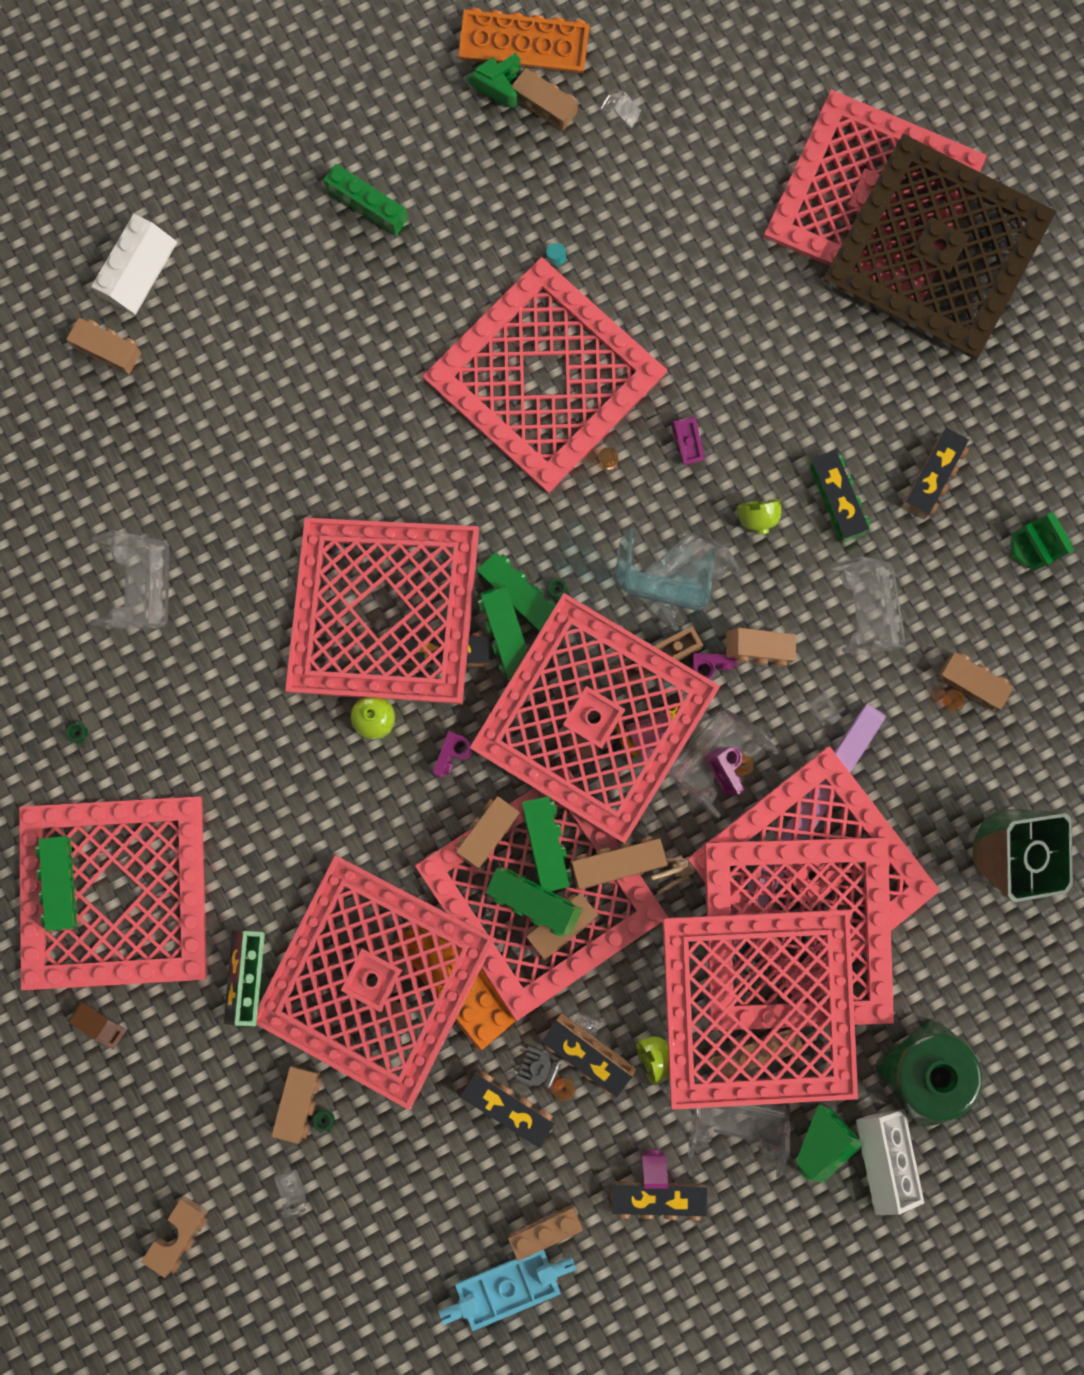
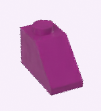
(654, 1169)

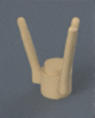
(680, 868)

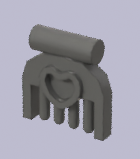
(541, 1070)

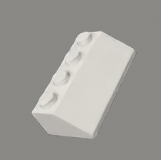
(133, 264)
(890, 1162)

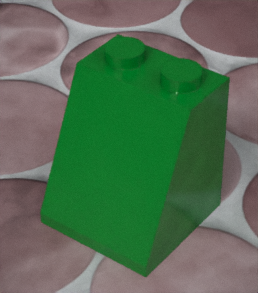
(826, 1145)

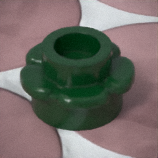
(556, 583)
(71, 732)
(317, 1120)

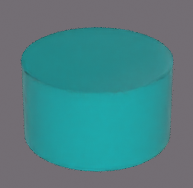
(556, 254)

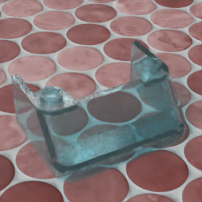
(688, 593)

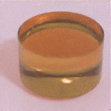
(608, 458)

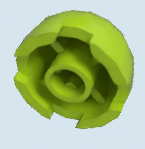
(760, 515)
(382, 720)
(654, 1055)

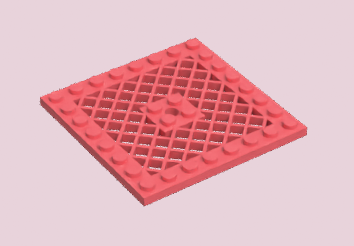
(874, 123)
(569, 613)
(829, 768)
(271, 1016)

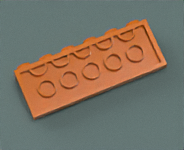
(536, 40)
(483, 1011)

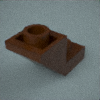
(96, 1025)

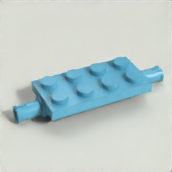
(507, 1289)

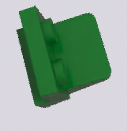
(496, 79)
(1040, 542)

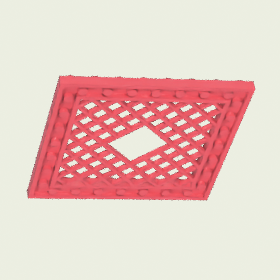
(635, 387)
(308, 595)
(876, 893)
(191, 966)
(524, 1000)
(773, 1090)

